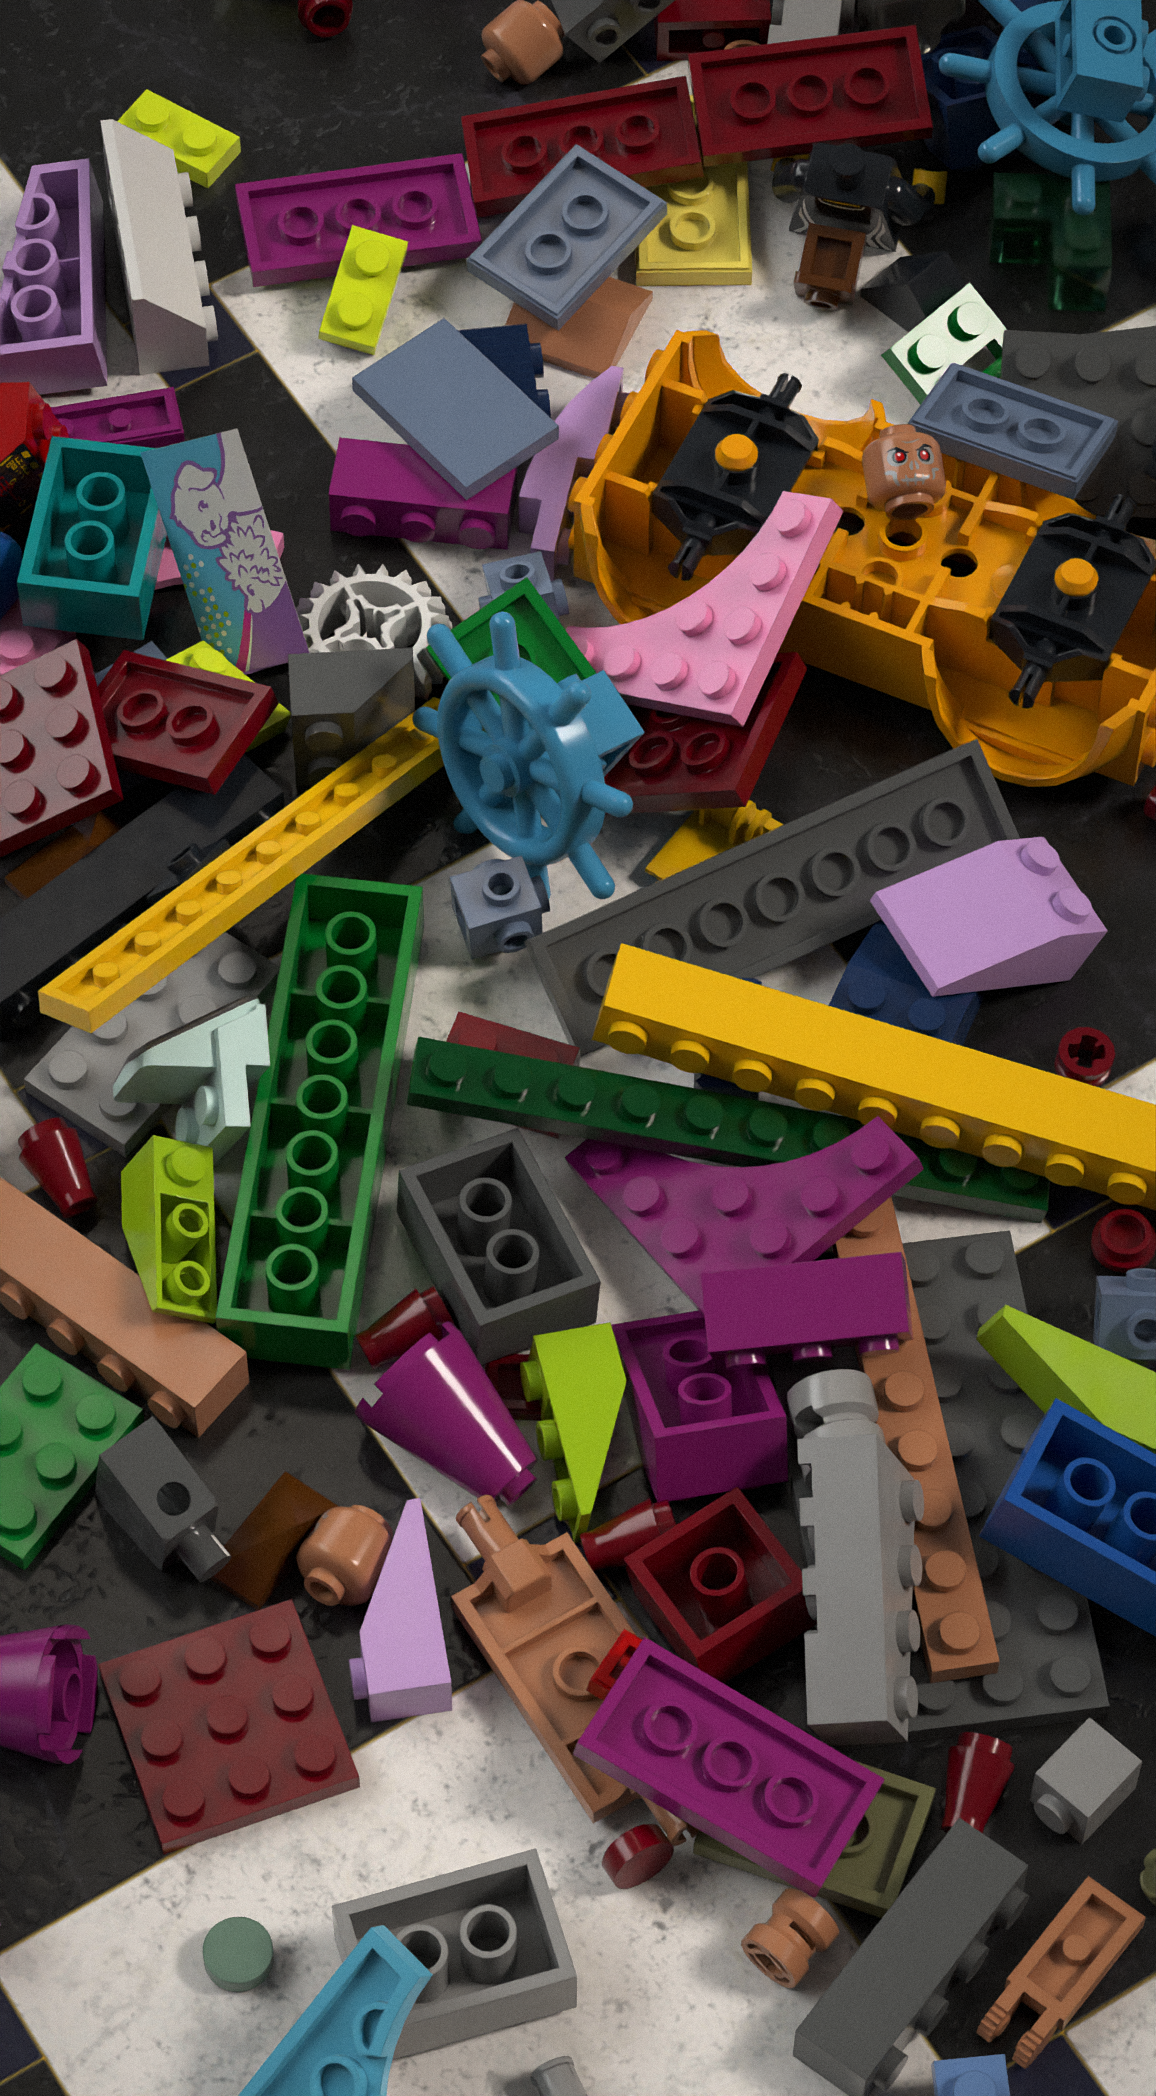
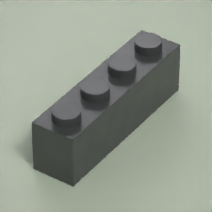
(911, 1962)

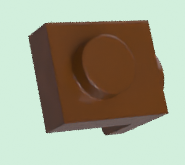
(829, 266)

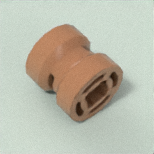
(790, 1937)

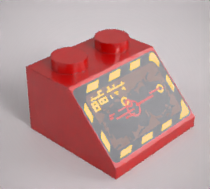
(24, 445)

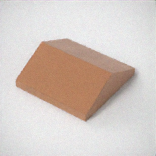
(595, 333)

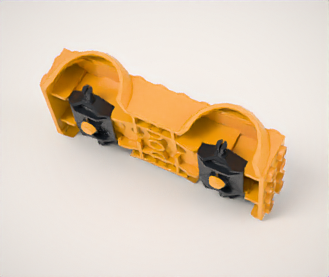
(1028, 654)

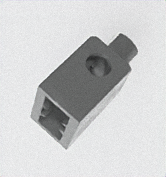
(160, 1501)

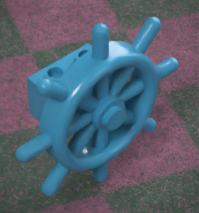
(1093, 74)
(540, 746)

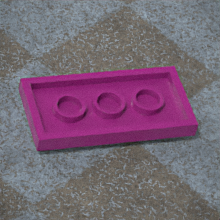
(302, 222)
(728, 1767)

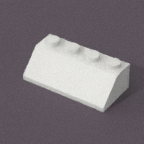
(156, 252)

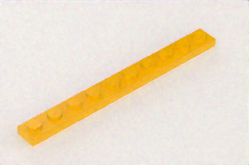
(242, 878)

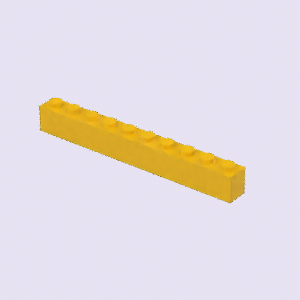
(882, 1070)

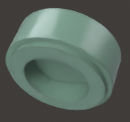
(238, 1954)

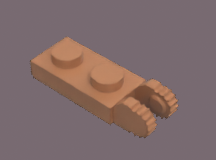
(1064, 1966)

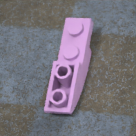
(559, 465)

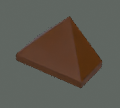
(61, 854)
(269, 1540)

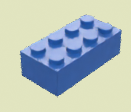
(1084, 1513)

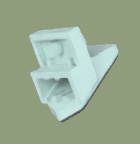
(205, 1070)

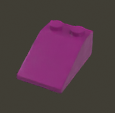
(695, 1419)

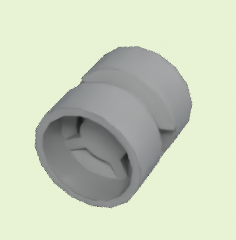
(833, 1405)

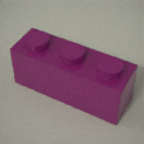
(399, 495)
(807, 1309)

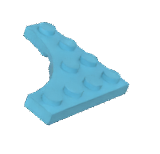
(350, 2027)

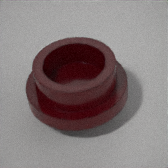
(1123, 1240)

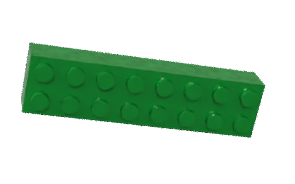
(322, 1121)

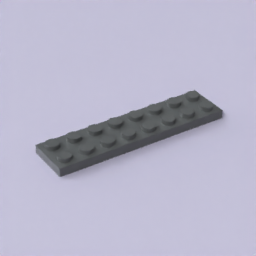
(781, 888)

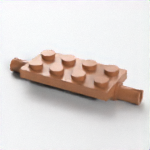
(544, 1634)

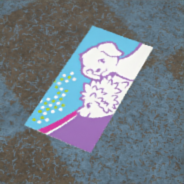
(225, 550)

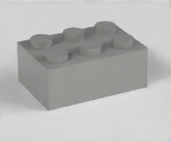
(483, 1937)

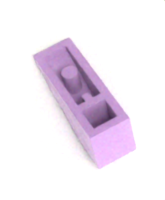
(402, 1636)

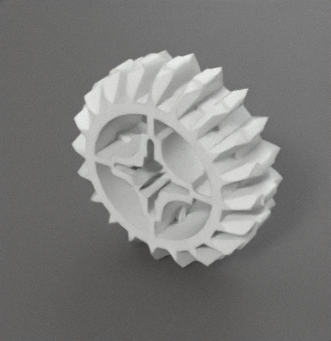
(377, 615)

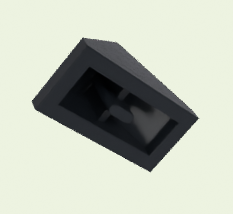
(913, 287)

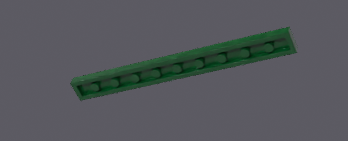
(690, 1123)

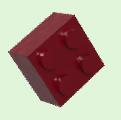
(721, 1588)

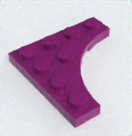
(743, 1217)

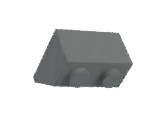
(345, 704)

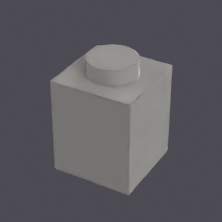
(1084, 1781)

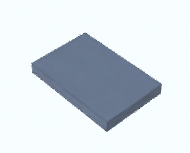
(567, 237)
(455, 408)
(1014, 430)

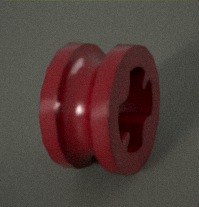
(1087, 1039)

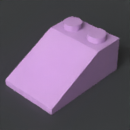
(992, 919)

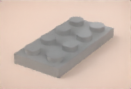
(82, 1066)

